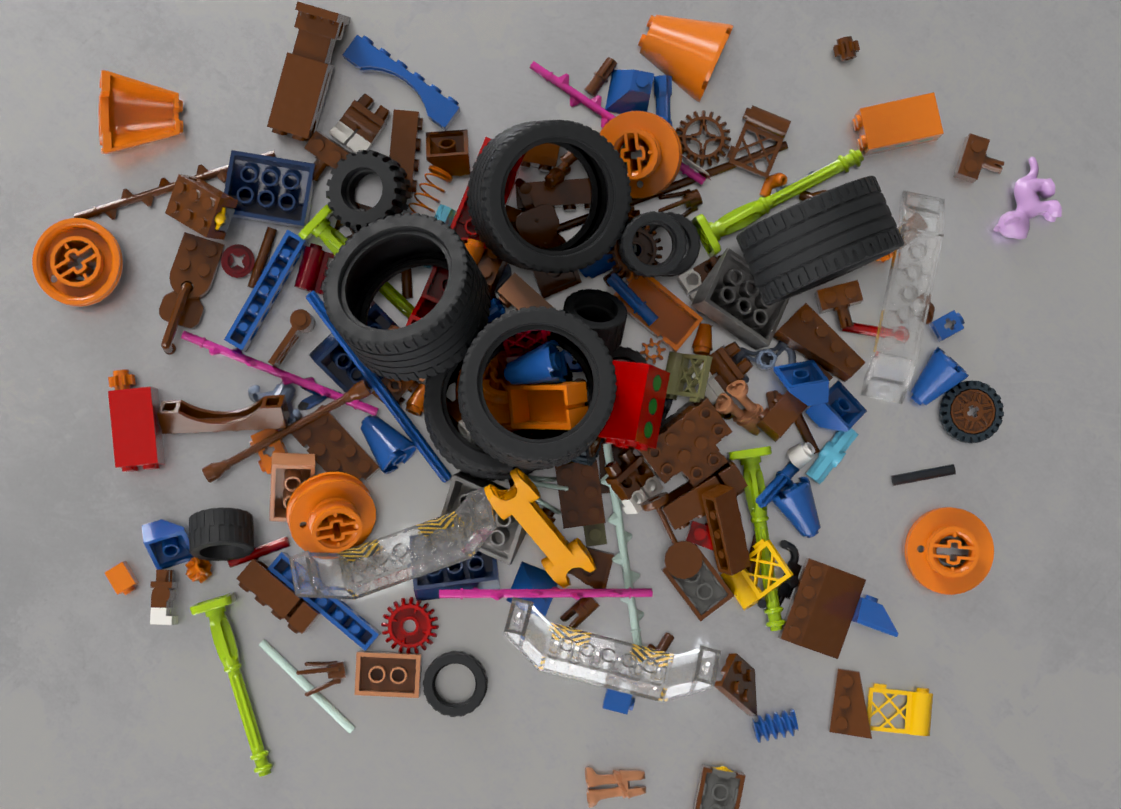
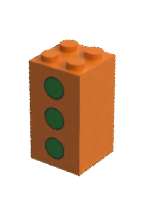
(898, 124)

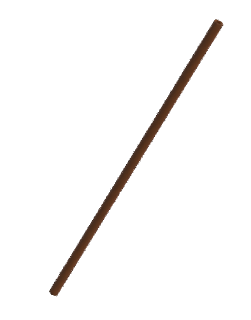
(677, 184)

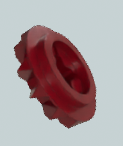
(227, 260)

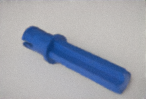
(632, 299)
(782, 478)

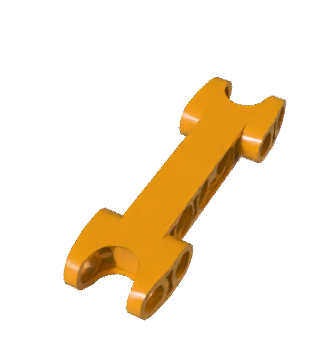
(521, 503)

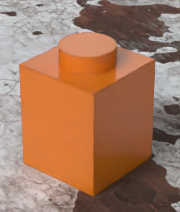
(122, 578)

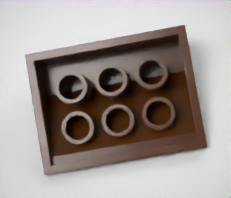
(822, 608)

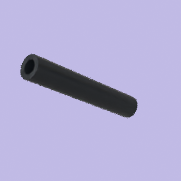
(923, 474)

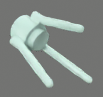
(536, 480)

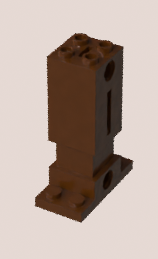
(306, 72)

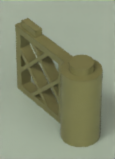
(680, 374)

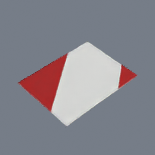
(697, 168)

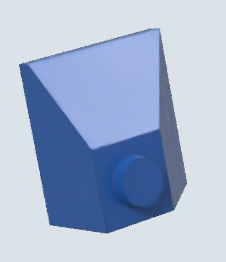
(629, 91)
(805, 382)
(840, 412)
(166, 543)
(534, 578)
(874, 616)

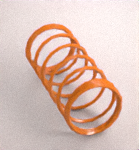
(434, 171)

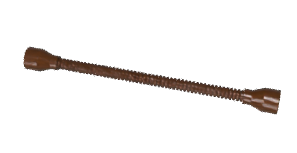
(357, 392)

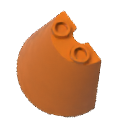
(685, 49)
(135, 113)

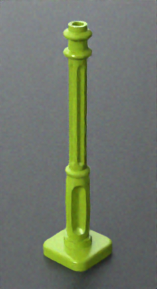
(746, 214)
(333, 239)
(754, 478)
(228, 653)

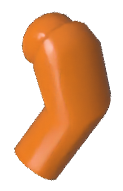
(773, 181)

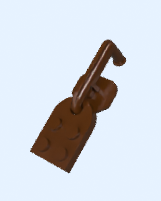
(539, 227)
(196, 265)

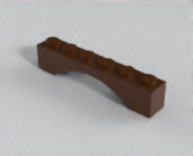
(182, 417)

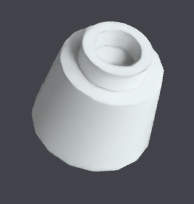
(801, 454)

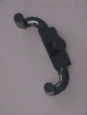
(786, 588)

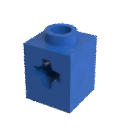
(938, 325)
(618, 701)

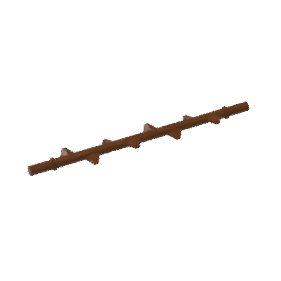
(147, 197)

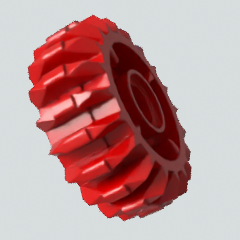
(400, 634)

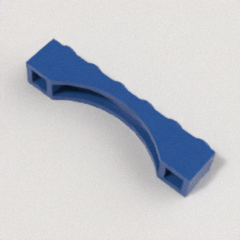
(367, 57)

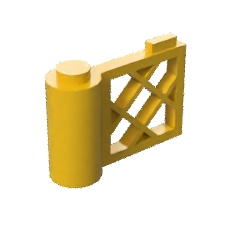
(745, 587)
(917, 710)

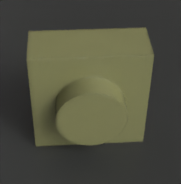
(595, 535)

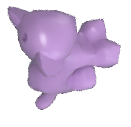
(1016, 223)

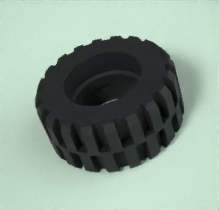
(348, 175)

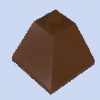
(449, 151)

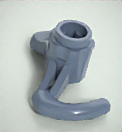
(766, 358)
(280, 389)

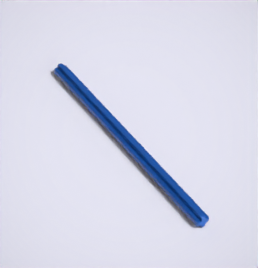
(384, 395)

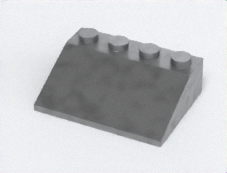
(735, 303)
(507, 535)

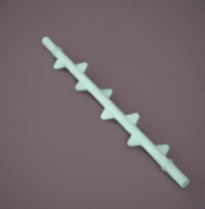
(622, 556)

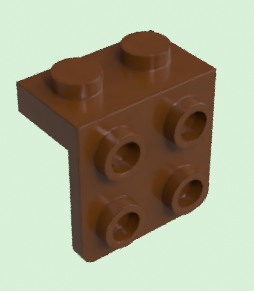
(542, 157)

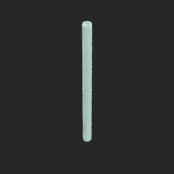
(321, 700)

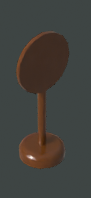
(682, 557)

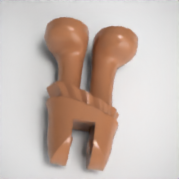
(746, 417)
(620, 778)

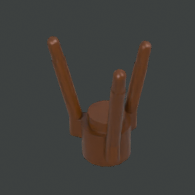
(690, 199)
(334, 670)

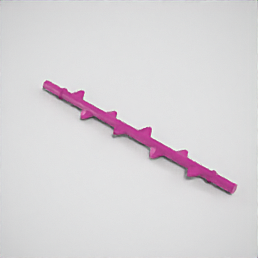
(595, 105)
(287, 378)
(554, 592)

